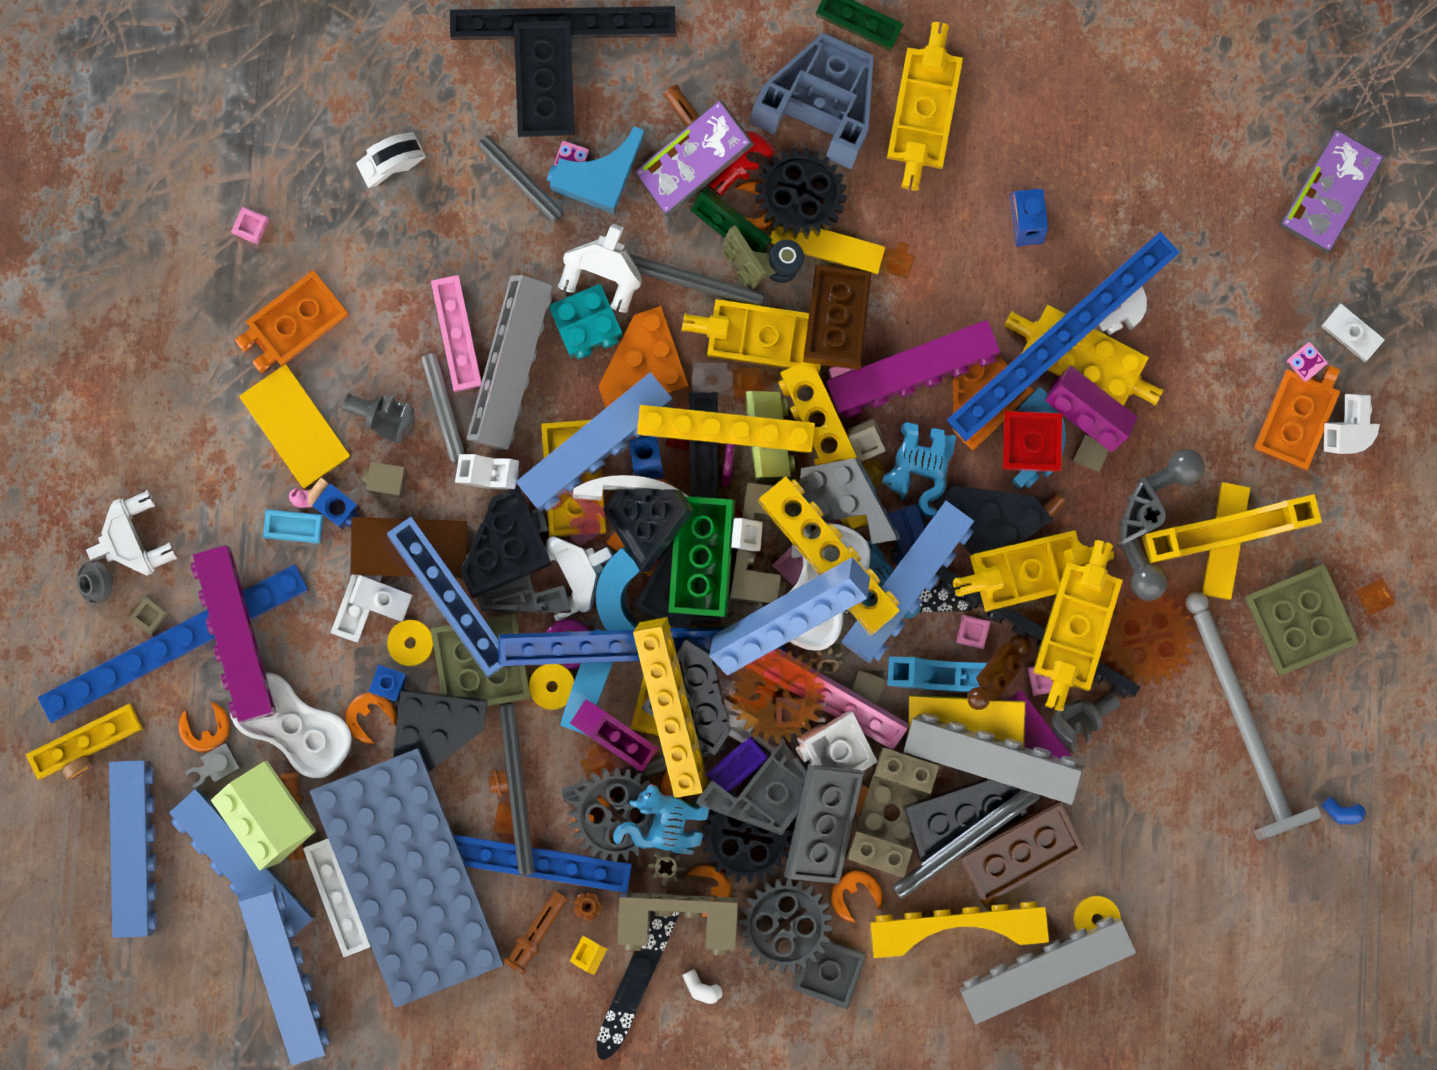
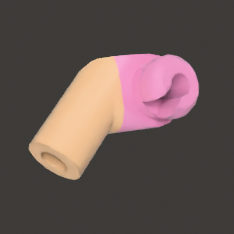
(306, 498)

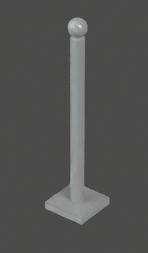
(1197, 604)

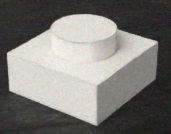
(746, 534)

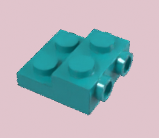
(586, 322)

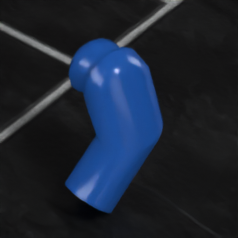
(1344, 815)

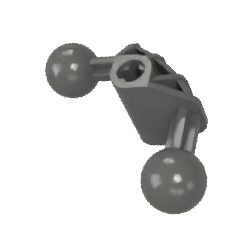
(1184, 468)

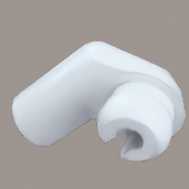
(701, 991)

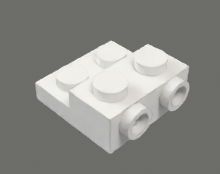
(837, 744)

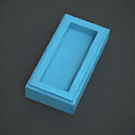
(293, 526)

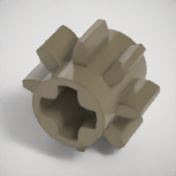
(827, 659)
(657, 866)

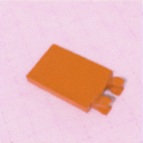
(292, 322)
(1298, 417)

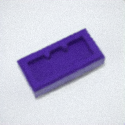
(737, 765)

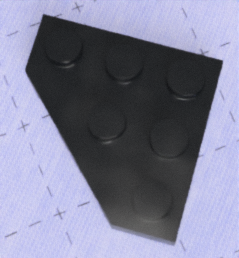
(997, 515)
(647, 521)
(504, 546)
(703, 695)
(437, 724)

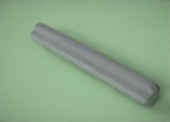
(443, 406)

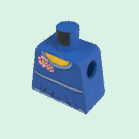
(1028, 215)

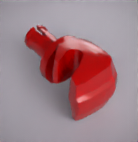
(738, 167)

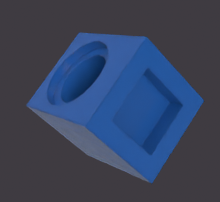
(648, 467)
(326, 501)
(388, 683)

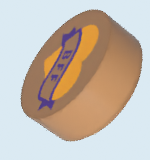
(77, 769)

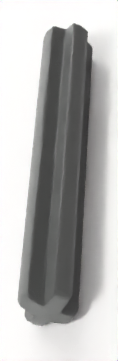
(520, 178)

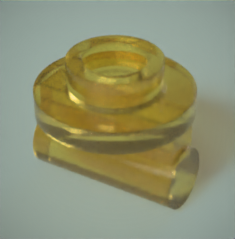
(874, 470)

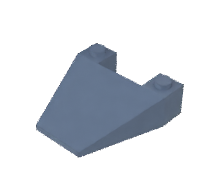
(825, 88)

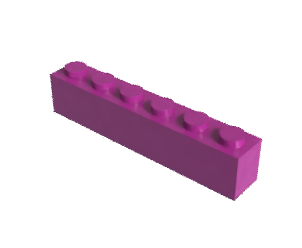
(913, 369)
(233, 634)

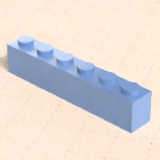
(591, 445)
(912, 576)
(447, 595)
(790, 616)
(132, 849)
(229, 858)
(283, 974)

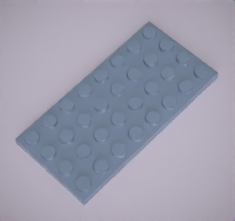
(407, 877)

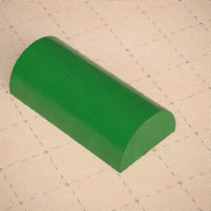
(703, 559)

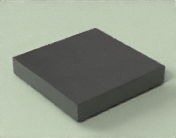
(833, 976)

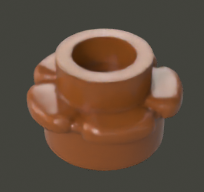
(498, 783)
(589, 898)

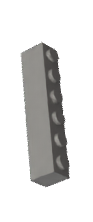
(509, 362)
(994, 758)
(1046, 970)

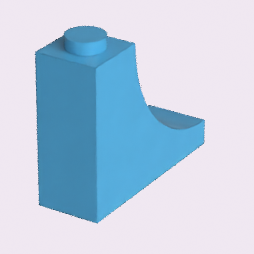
(600, 180)

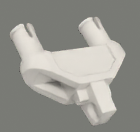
(605, 258)
(122, 542)
(581, 571)

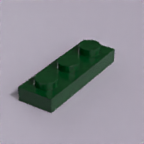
(861, 21)
(722, 217)

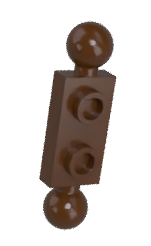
(998, 672)

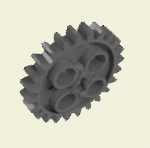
(597, 832)
(803, 946)

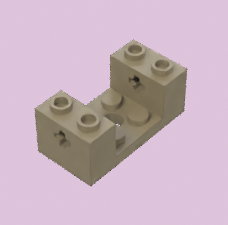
(754, 586)
(895, 781)
(635, 918)

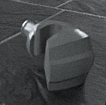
(383, 415)
(1082, 718)

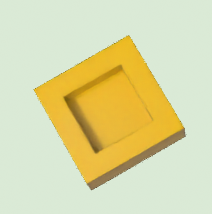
(588, 955)

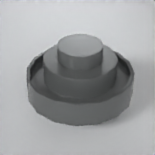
(94, 582)

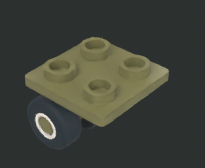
(753, 267)

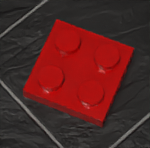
(1032, 441)

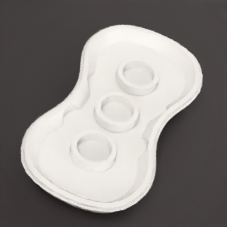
(829, 631)
(309, 737)

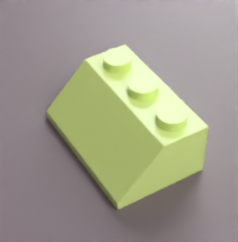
(769, 464)
(263, 816)

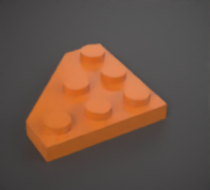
(643, 350)
(971, 383)

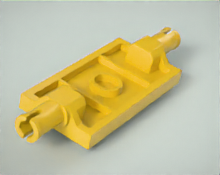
(925, 107)
(753, 333)
(1096, 356)
(1023, 570)
(1078, 626)

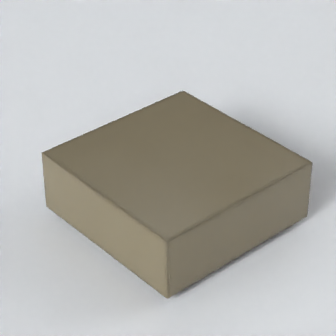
(1090, 454)
(149, 615)
(868, 686)

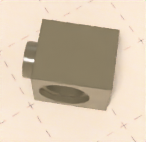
(866, 439)
(385, 479)

